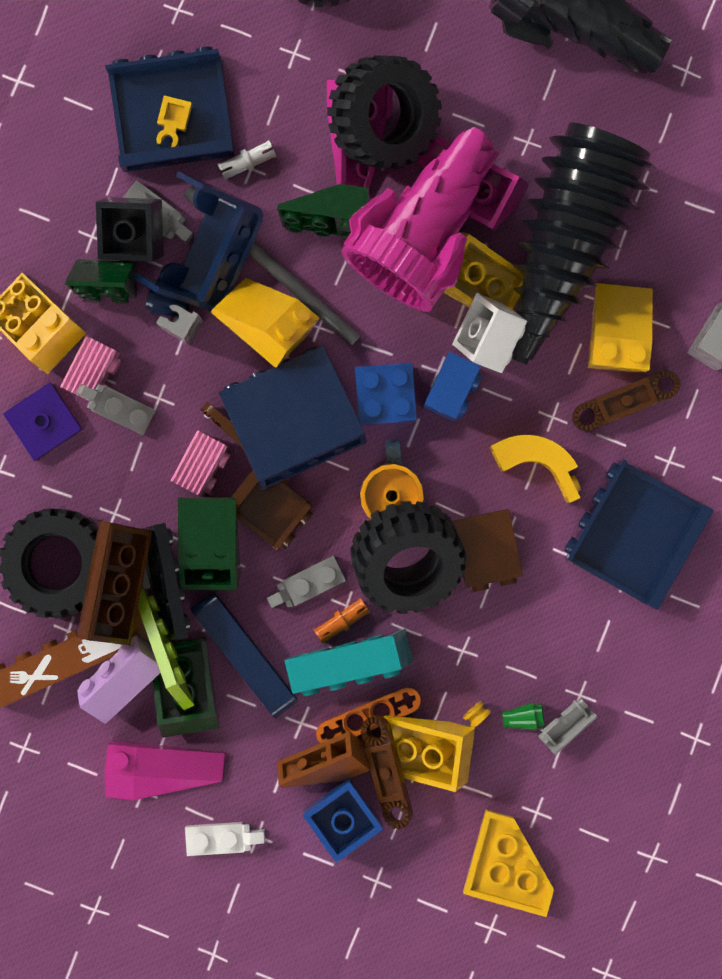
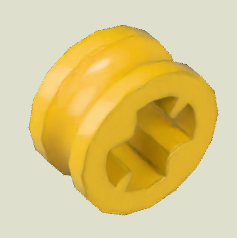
(476, 714)

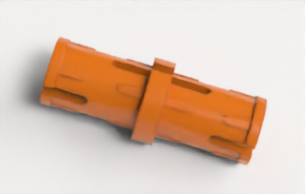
(341, 621)

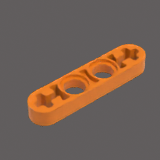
(366, 711)

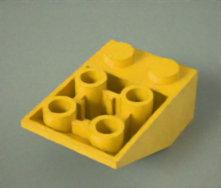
(37, 324)

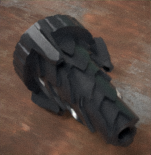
(601, 25)

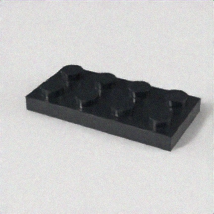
(166, 589)

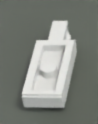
(221, 838)

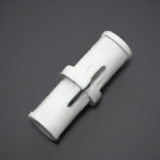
(247, 160)

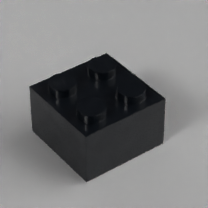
(129, 229)

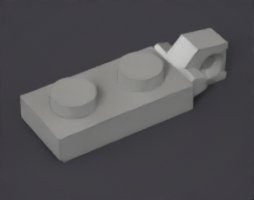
(172, 219)
(117, 407)
(308, 583)

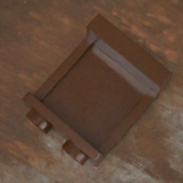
(271, 511)
(489, 550)

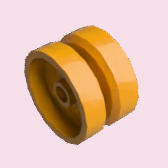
(386, 479)

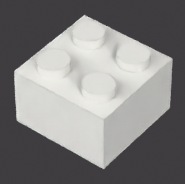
(489, 333)

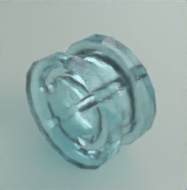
(393, 452)

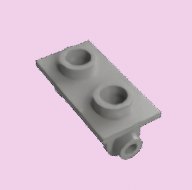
(568, 726)

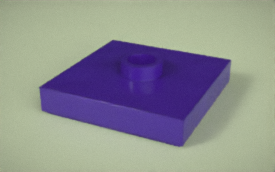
(42, 421)

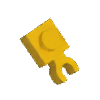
(173, 117)

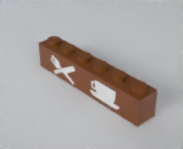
(56, 663)

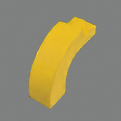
(541, 451)

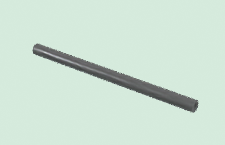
(297, 288)

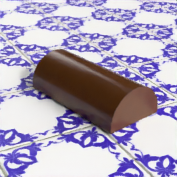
(114, 583)

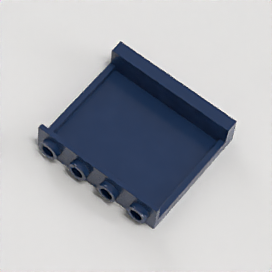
(137, 101)
(292, 417)
(637, 534)

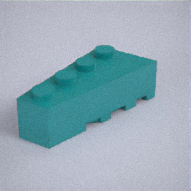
(348, 663)

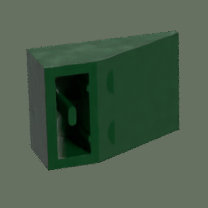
(324, 211)
(103, 280)
(208, 544)

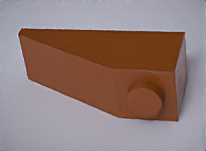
(325, 762)

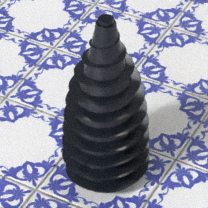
(574, 225)

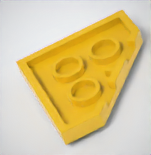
(506, 868)

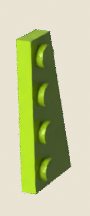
(163, 650)

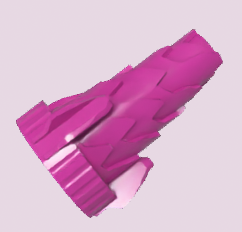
(414, 243)

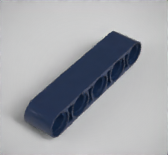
(244, 655)

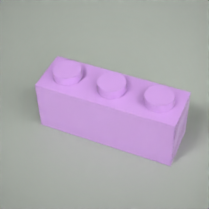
(118, 680)

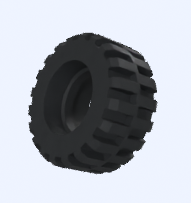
(417, 111)
(17, 561)
(416, 584)

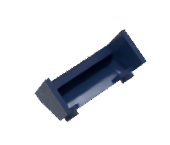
(216, 251)

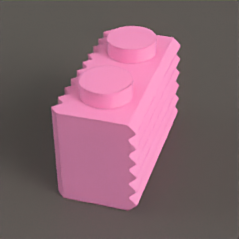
(91, 366)
(200, 464)

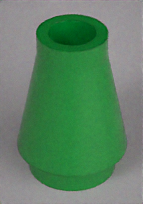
(524, 717)

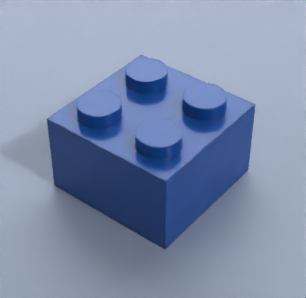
(452, 386)
(385, 394)
(343, 820)

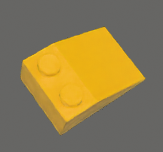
(485, 274)
(266, 319)
(621, 328)
(433, 751)

